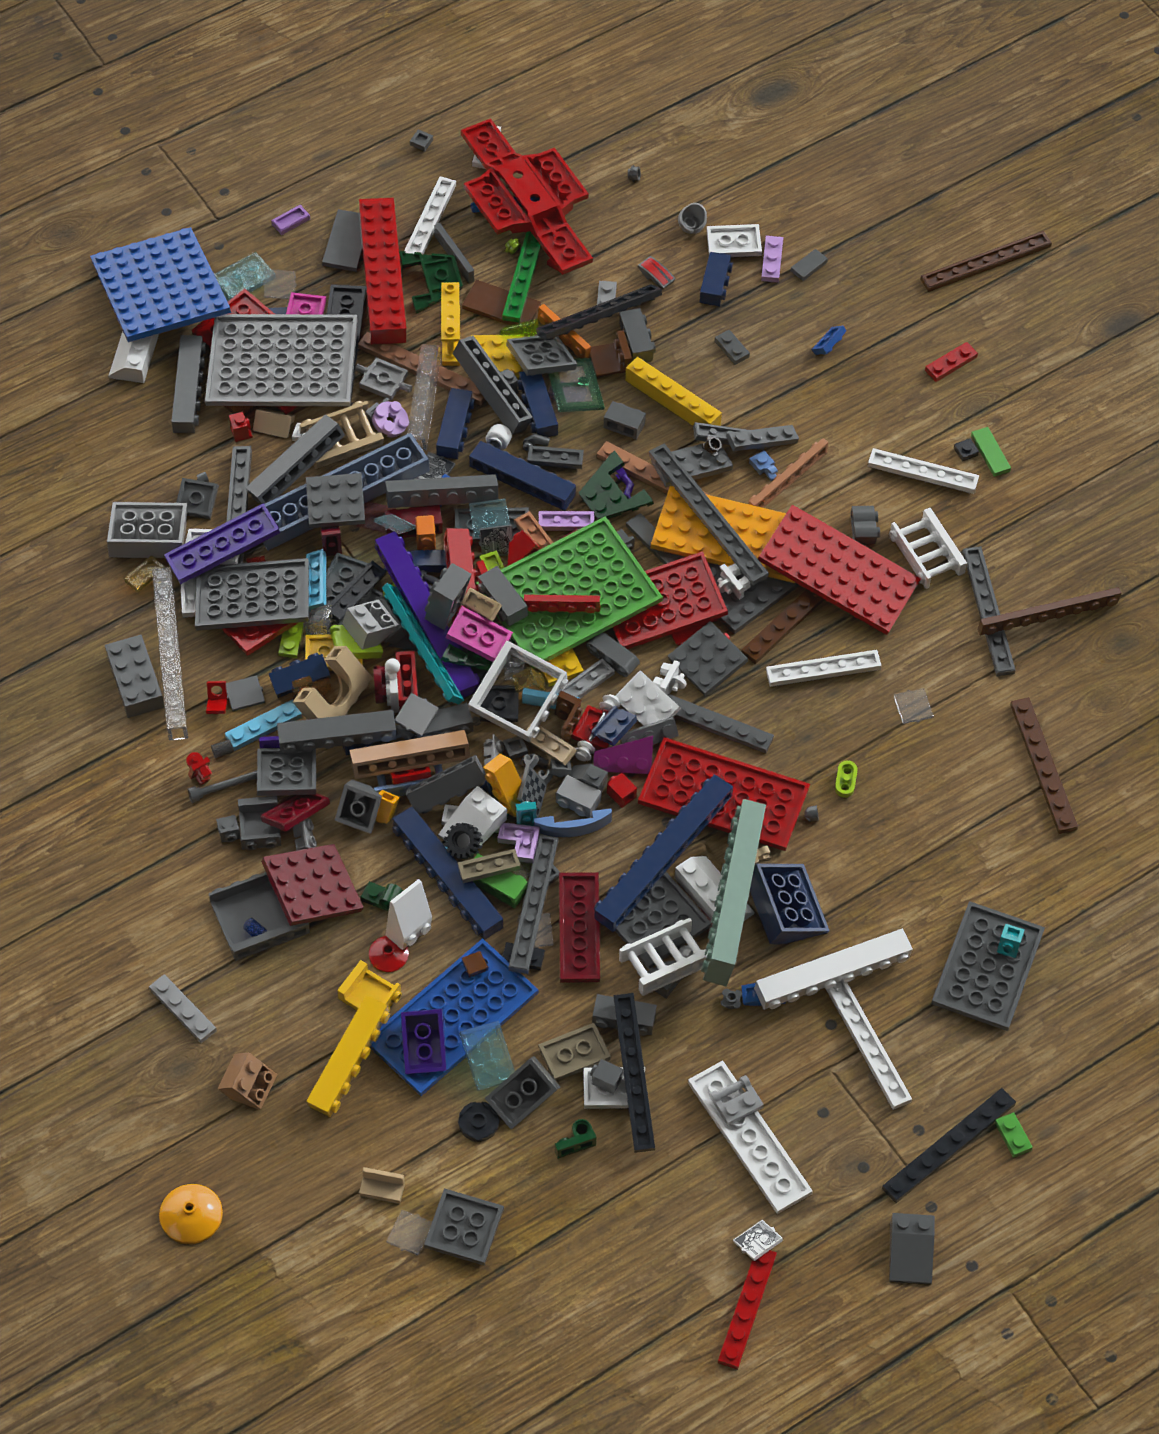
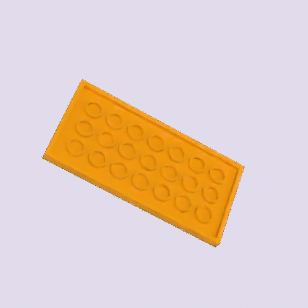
(684, 534)

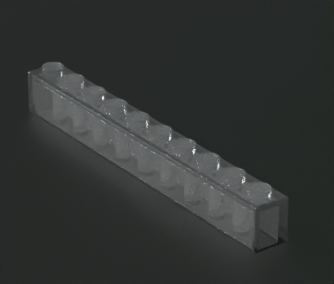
(170, 654)

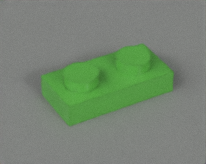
(1013, 1135)

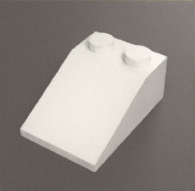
(478, 810)
(408, 916)

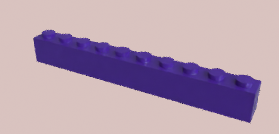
(416, 593)

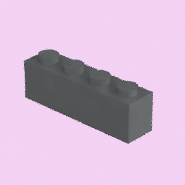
(446, 784)

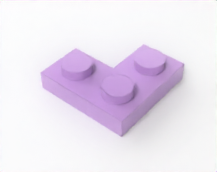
(523, 837)

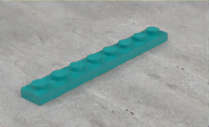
(424, 647)

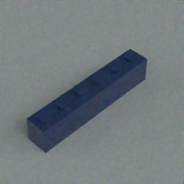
(523, 475)

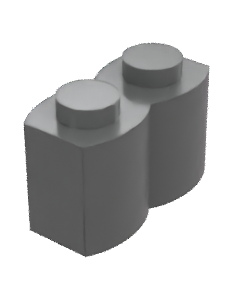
(864, 524)

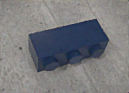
(716, 279)
(283, 677)

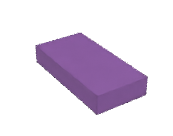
(290, 219)

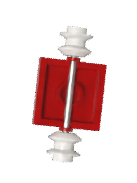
(587, 722)

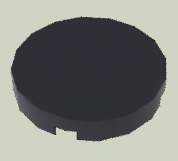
(478, 1121)

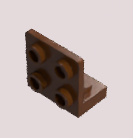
(611, 357)
(569, 709)

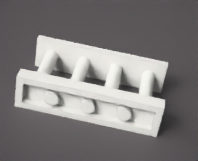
(938, 535)
(665, 974)

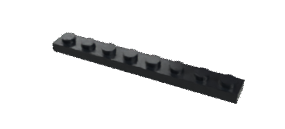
(597, 312)
(634, 1073)
(948, 1145)

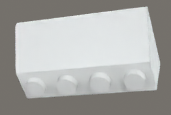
(133, 359)
(701, 883)

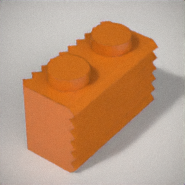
(425, 533)

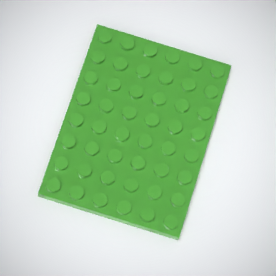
(580, 564)

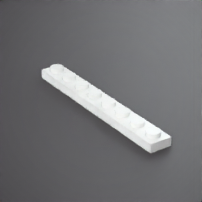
(869, 1045)

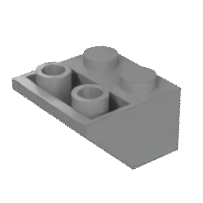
(369, 623)

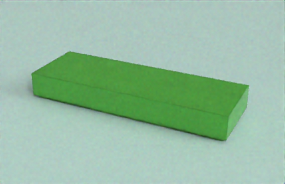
(990, 451)

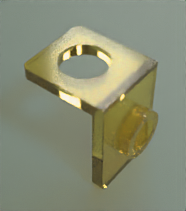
(533, 678)

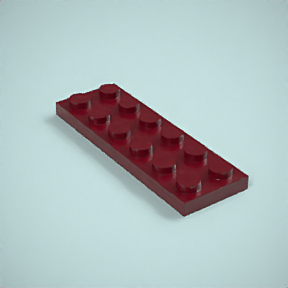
(578, 927)

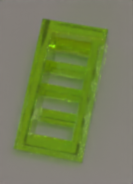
(525, 328)

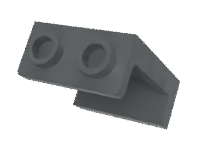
(253, 831)

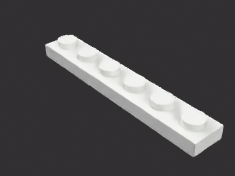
(431, 215)
(923, 471)
(823, 668)

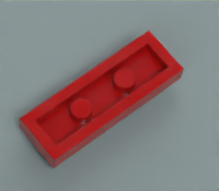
(951, 361)

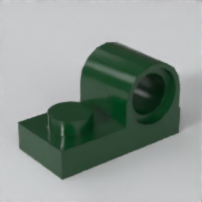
(379, 895)
(578, 1142)

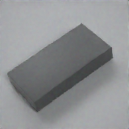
(809, 264)

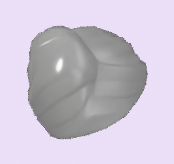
(692, 218)

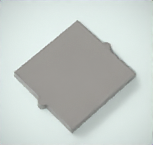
(416, 714)

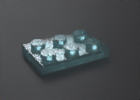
(245, 273)
(487, 1055)

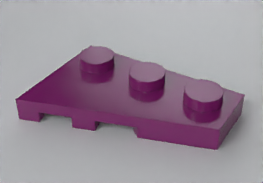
(626, 757)

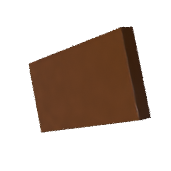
(491, 300)

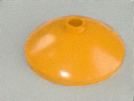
(191, 1225)

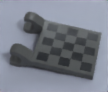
(533, 784)

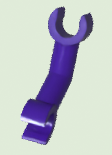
(621, 475)

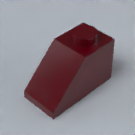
(331, 540)

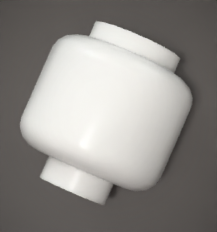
(499, 436)

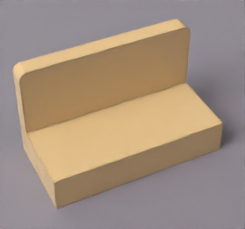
(272, 422)
(382, 1185)

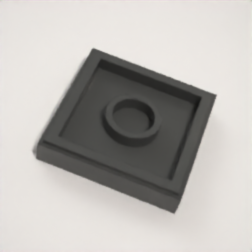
(199, 497)

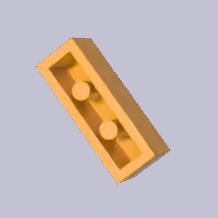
(505, 782)

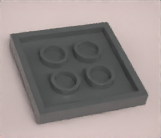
(541, 355)
(335, 500)
(708, 658)
(286, 772)
(464, 1226)

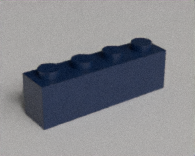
(538, 404)
(454, 423)

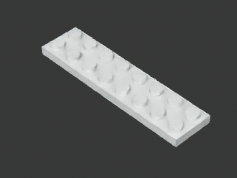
(753, 1143)

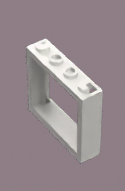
(493, 673)

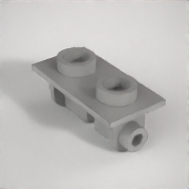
(492, 748)
(304, 830)

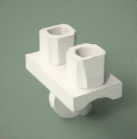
(729, 583)
(674, 678)

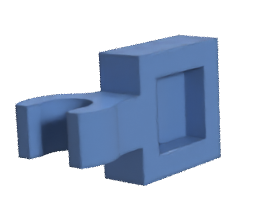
(764, 464)

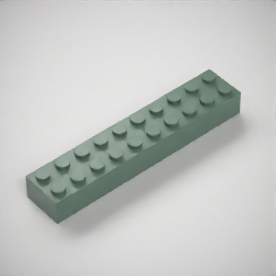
(733, 892)

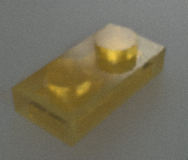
(142, 574)

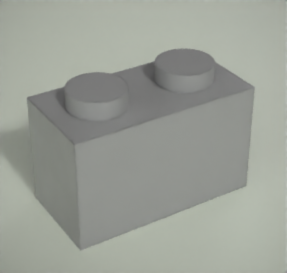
(578, 796)

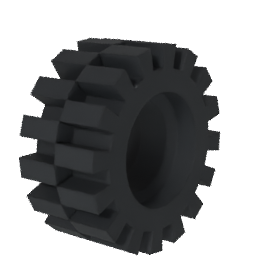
(453, 835)

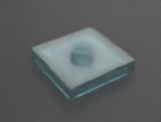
(488, 514)

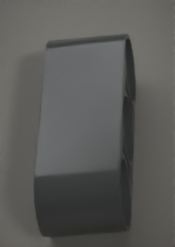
(613, 653)

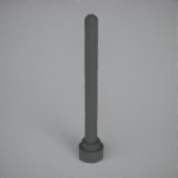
(197, 793)

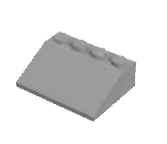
(146, 529)

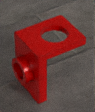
(216, 702)

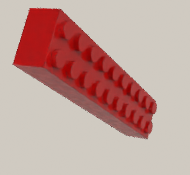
(382, 271)

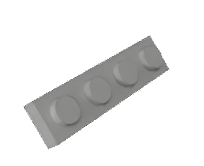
(182, 1008)

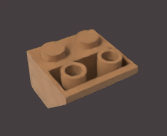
(247, 1080)

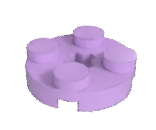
(395, 411)

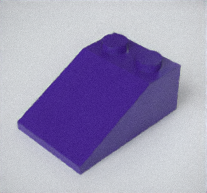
(423, 1041)

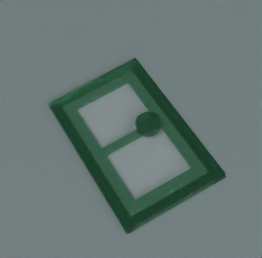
(577, 388)

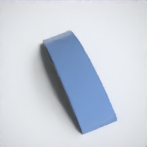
(575, 827)

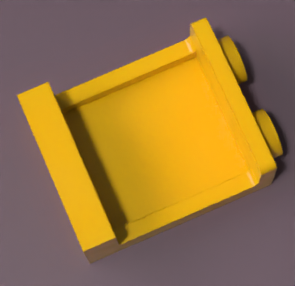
(363, 983)

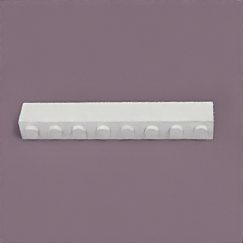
(833, 969)

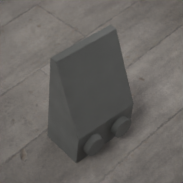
(522, 1092)
(911, 1248)

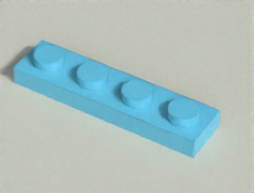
(317, 579)
(262, 725)

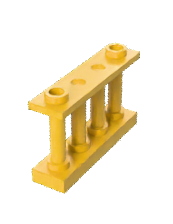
(450, 322)

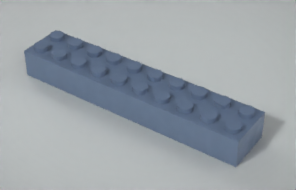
(394, 461)

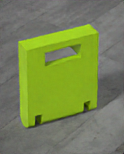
(342, 637)

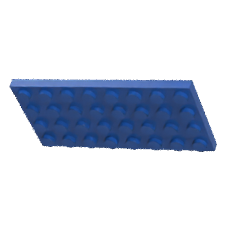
(465, 1005)

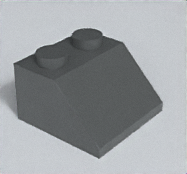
(358, 806)

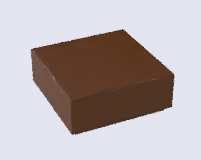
(474, 964)

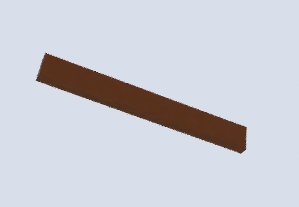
(985, 261)

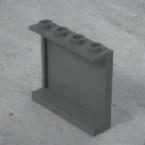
(255, 900)

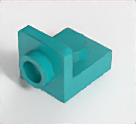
(1010, 940)

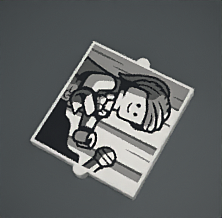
(758, 1240)

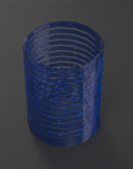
(257, 929)

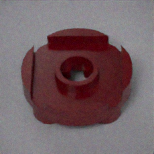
(380, 684)

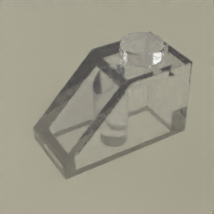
(319, 621)

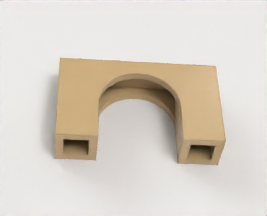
(352, 680)

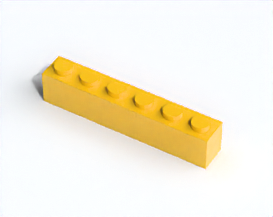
(671, 394)
(348, 1056)

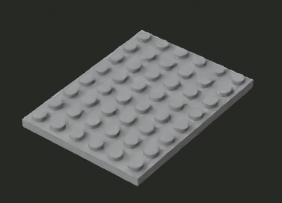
(281, 360)

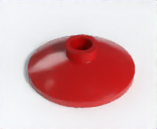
(387, 961)

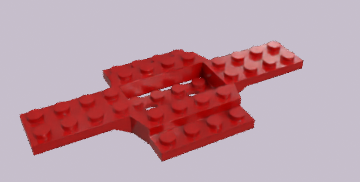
(544, 177)

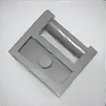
(739, 1106)

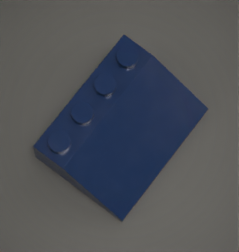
(786, 903)

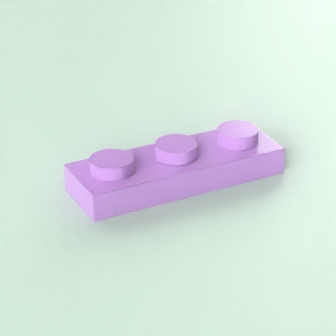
(772, 259)
(565, 520)

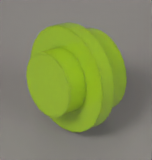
(512, 246)

